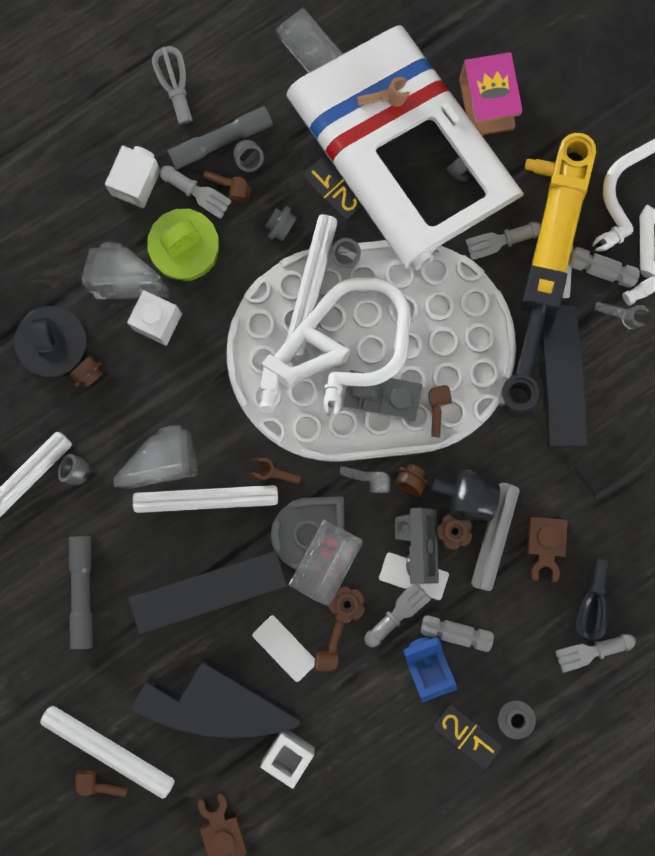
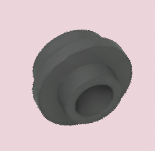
(280, 223)
(506, 713)

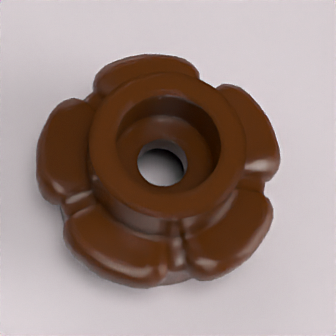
(86, 372)
(412, 480)
(451, 541)
(356, 609)

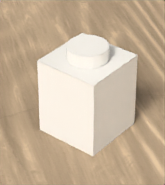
(133, 175)
(154, 317)
(288, 758)

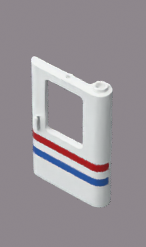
(353, 133)

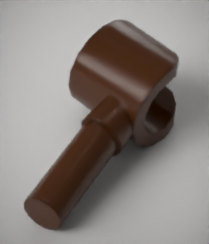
(238, 186)
(438, 397)
(269, 470)
(328, 660)
(86, 785)

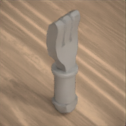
(206, 197)
(491, 243)
(406, 606)
(581, 655)

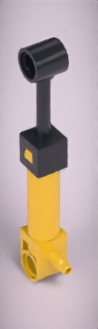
(551, 257)

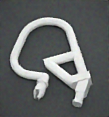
(625, 228)
(276, 370)

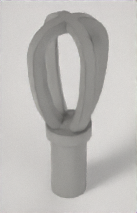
(177, 93)

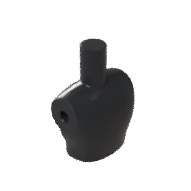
(469, 495)

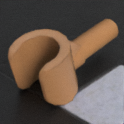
(390, 95)

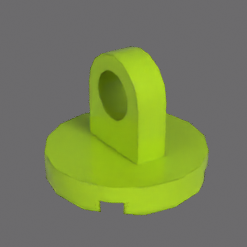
(183, 244)

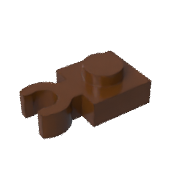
(546, 539)
(222, 833)

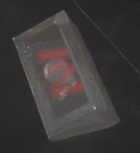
(326, 563)

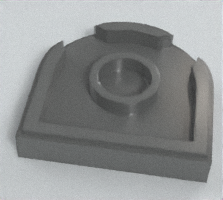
(299, 523)

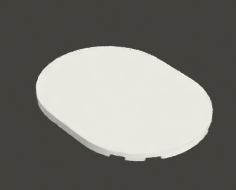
(456, 339)

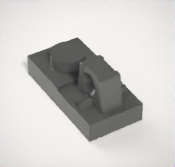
(391, 398)
(420, 529)

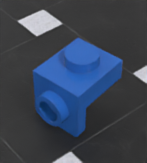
(429, 668)

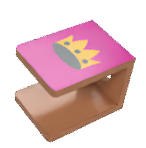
(491, 93)

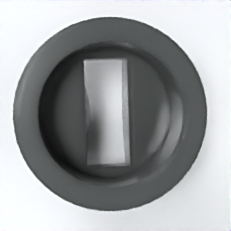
(252, 156)
(458, 170)
(342, 260)
(73, 470)

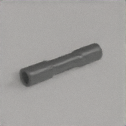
(200, 146)
(81, 617)

